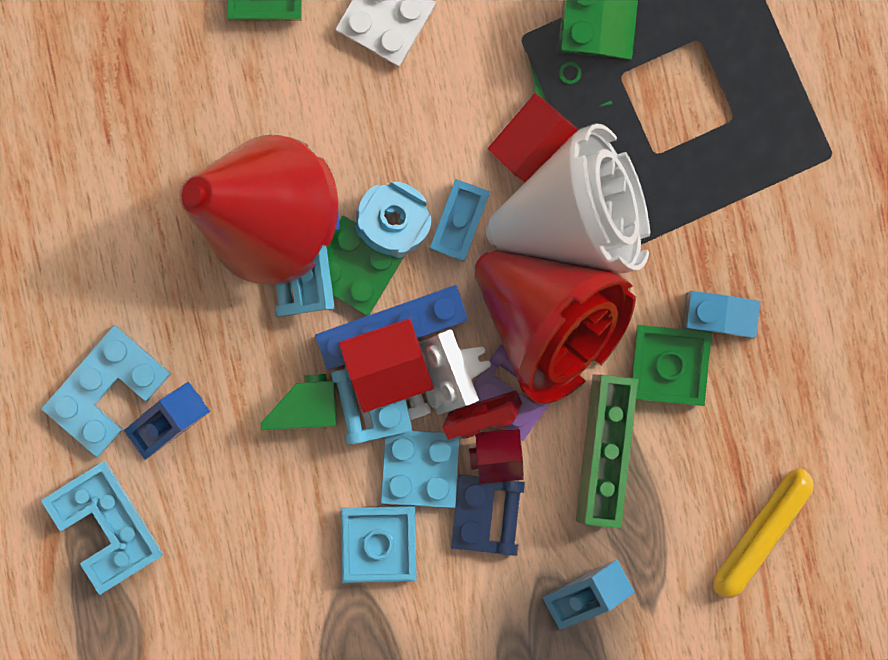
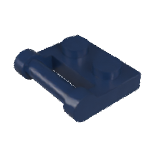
(474, 516)

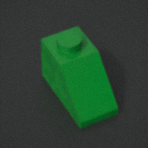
(305, 406)

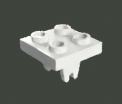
(451, 372)

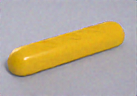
(763, 533)

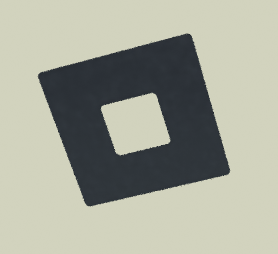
(764, 143)

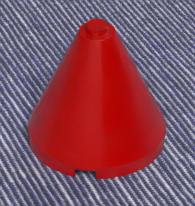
(265, 208)
(553, 318)

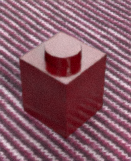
(497, 456)

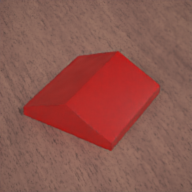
(532, 137)
(386, 365)

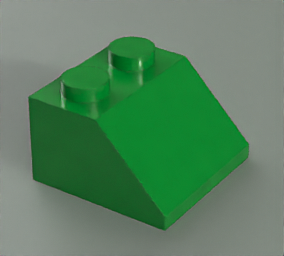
(598, 28)

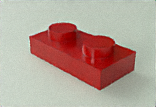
(471, 419)

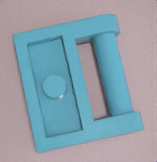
(310, 292)
(386, 420)

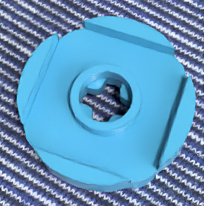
(382, 236)

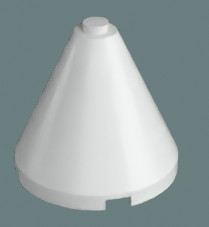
(578, 208)

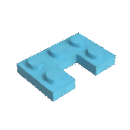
(76, 400)
(130, 539)

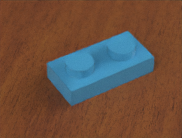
(459, 220)

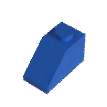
(166, 420)

